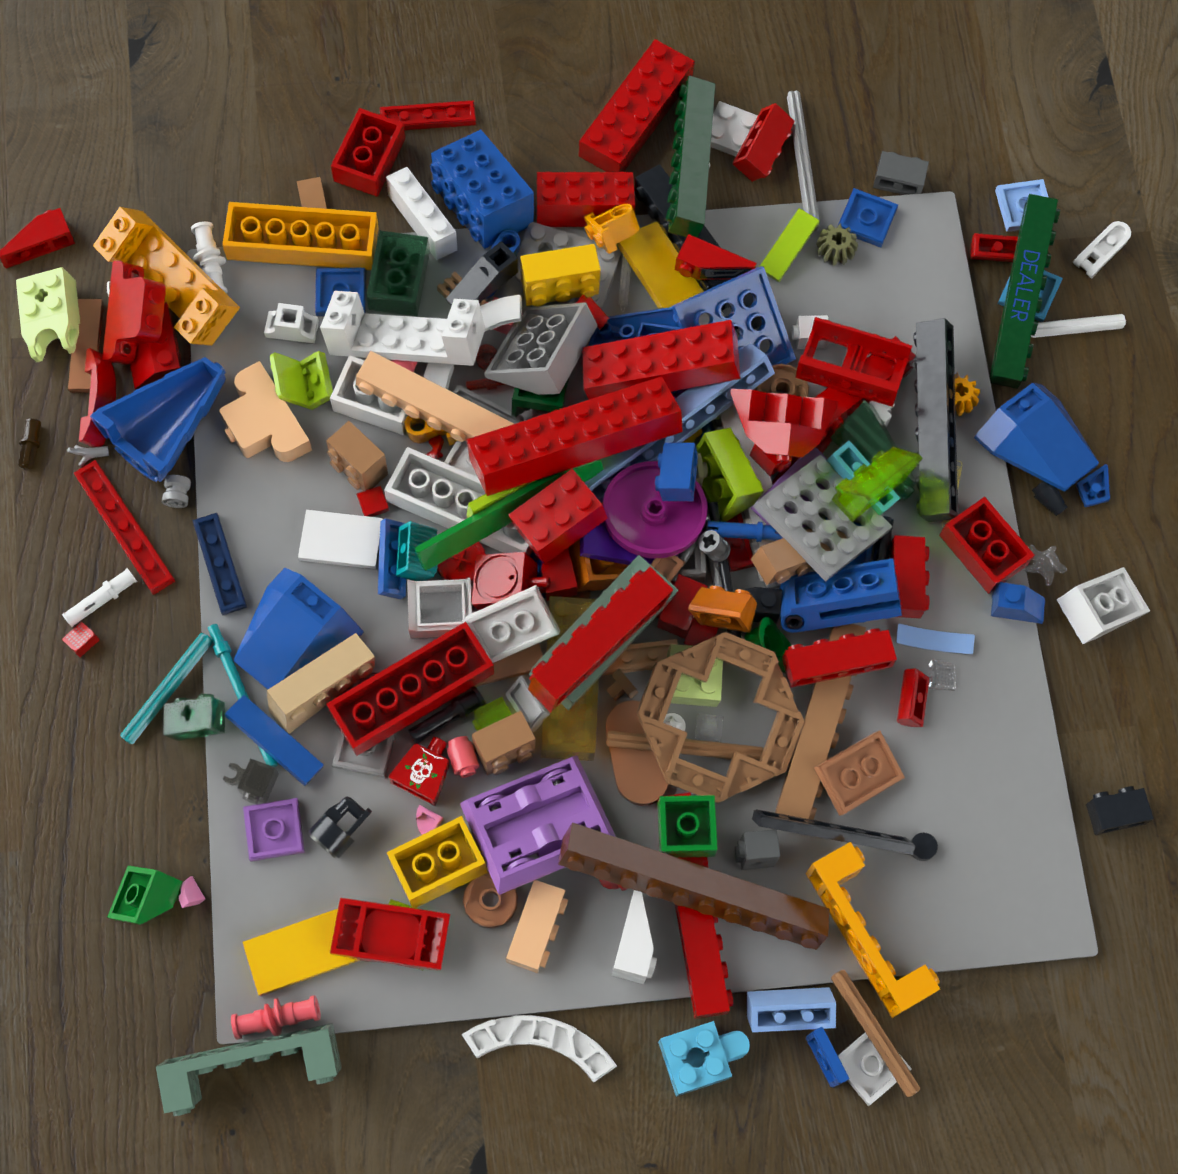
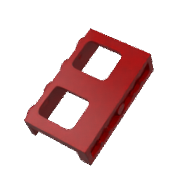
(849, 376)

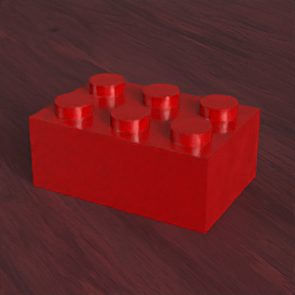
(368, 152)
(558, 516)
(986, 544)

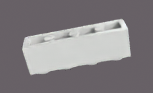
(421, 212)

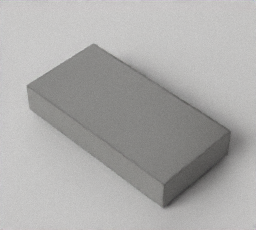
(524, 701)

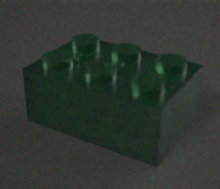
(398, 273)

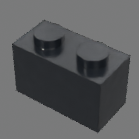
(1119, 811)

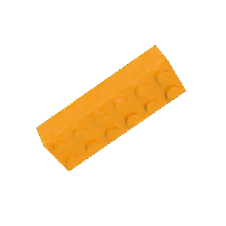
(300, 235)

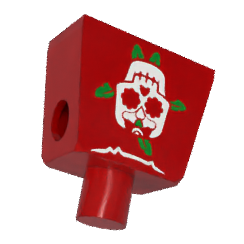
(422, 771)

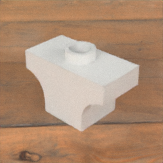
(291, 324)

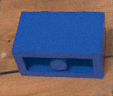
(677, 472)

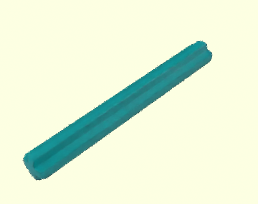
(166, 688)

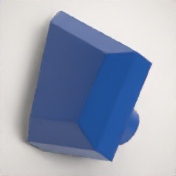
(1095, 487)

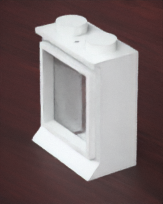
(437, 606)

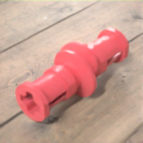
(275, 1017)

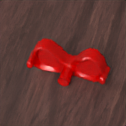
(436, 444)

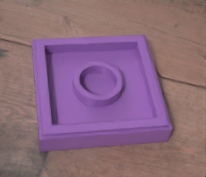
(273, 829)

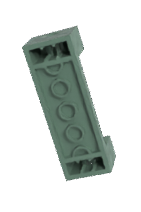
(179, 1075)

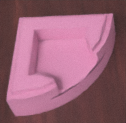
(427, 820)
(190, 893)

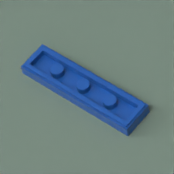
(274, 740)

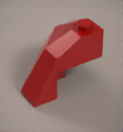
(783, 422)

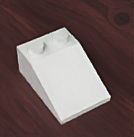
(1102, 605)
(636, 948)

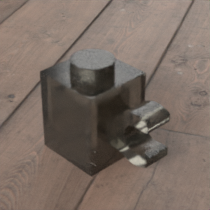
(254, 781)

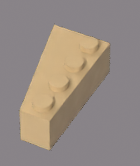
(319, 682)

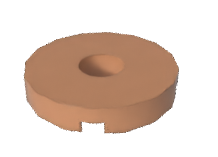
(488, 916)

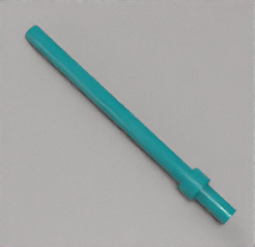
(223, 652)

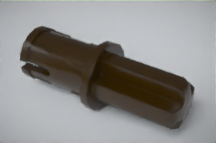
(29, 443)

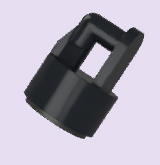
(330, 835)

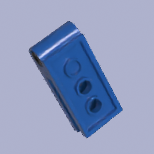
(849, 597)

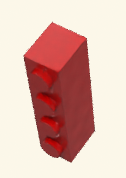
(839, 657)

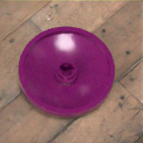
(643, 521)

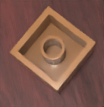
(356, 457)
(504, 743)

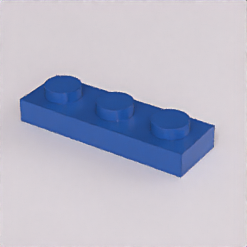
(388, 582)

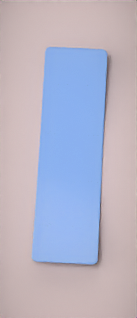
(935, 640)

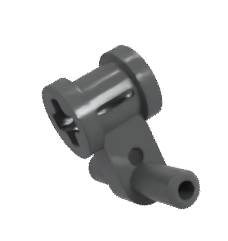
(711, 544)

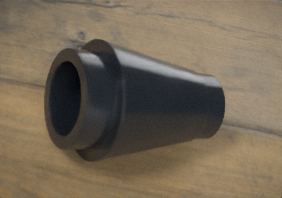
(1049, 497)

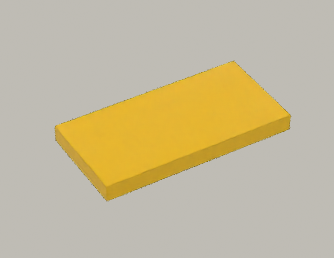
(654, 262)
(294, 953)

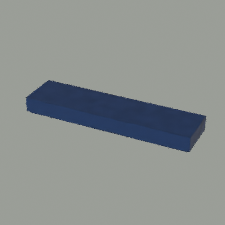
(219, 564)

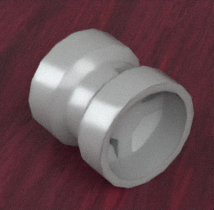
(176, 491)

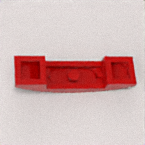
(101, 393)

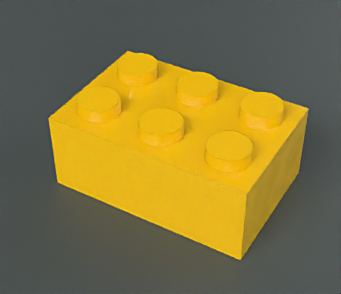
(560, 275)
(437, 862)

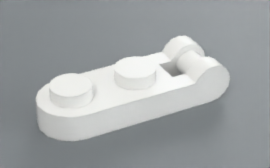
(1103, 247)

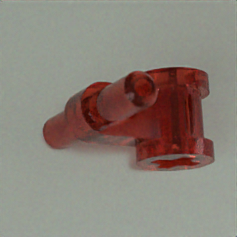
(484, 382)

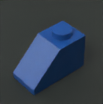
(1017, 603)

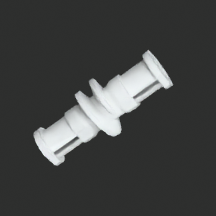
(208, 253)

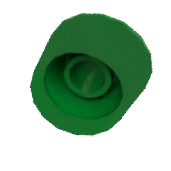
(771, 638)

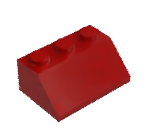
(157, 358)

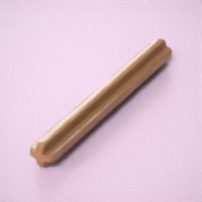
(875, 1033)

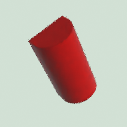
(993, 247)
(913, 698)

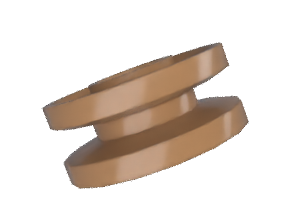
(784, 380)

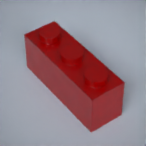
(764, 142)
(909, 561)

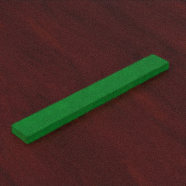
(490, 519)

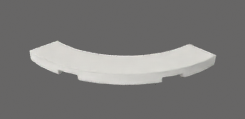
(494, 314)
(543, 1033)

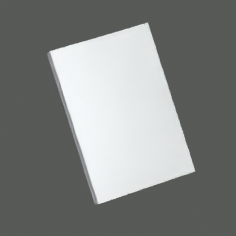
(340, 539)
(513, 624)

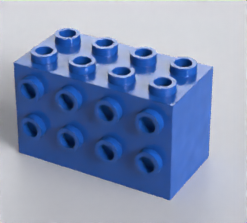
(482, 188)

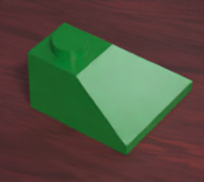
(144, 895)

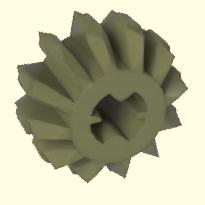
(837, 244)

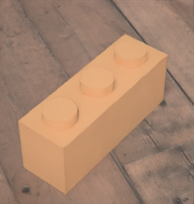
(537, 926)

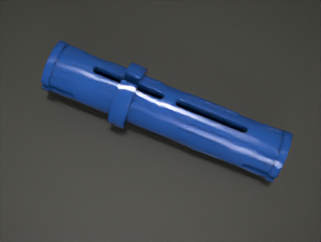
(745, 530)

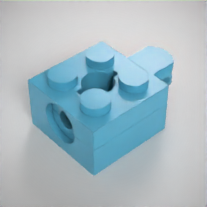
(701, 1056)

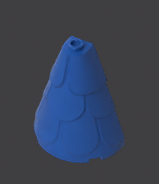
(161, 417)

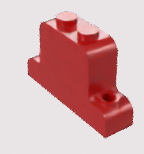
(132, 312)

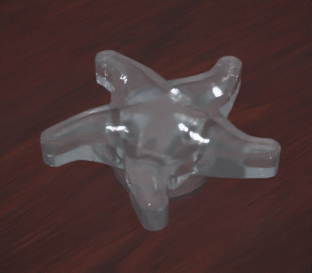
(1045, 563)

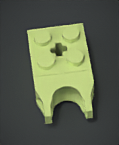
(48, 311)

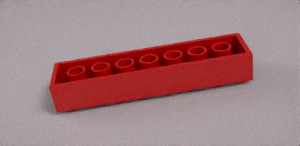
(574, 435)

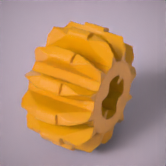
(965, 394)

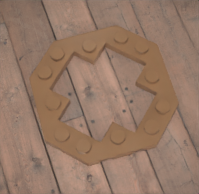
(668, 741)

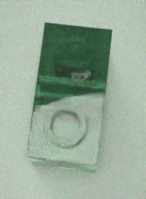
(194, 717)

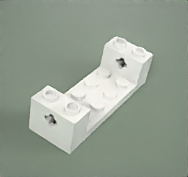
(403, 338)

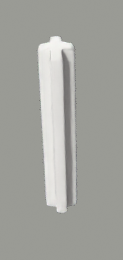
(1080, 325)

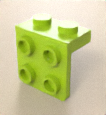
(303, 381)

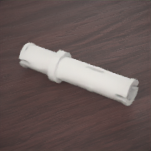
(99, 597)

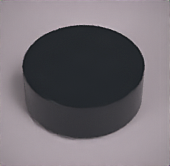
(925, 846)

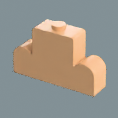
(262, 419)

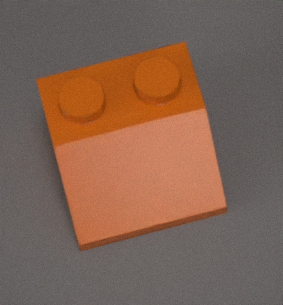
(724, 608)

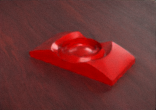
(390, 934)

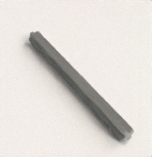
(802, 155)

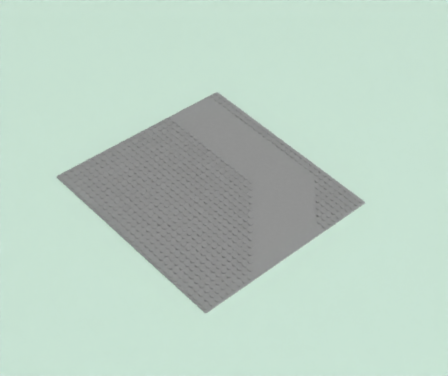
(976, 774)

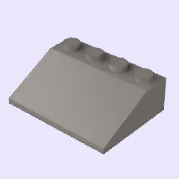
(543, 347)

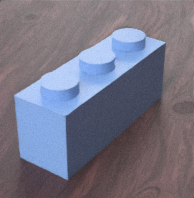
(791, 1009)

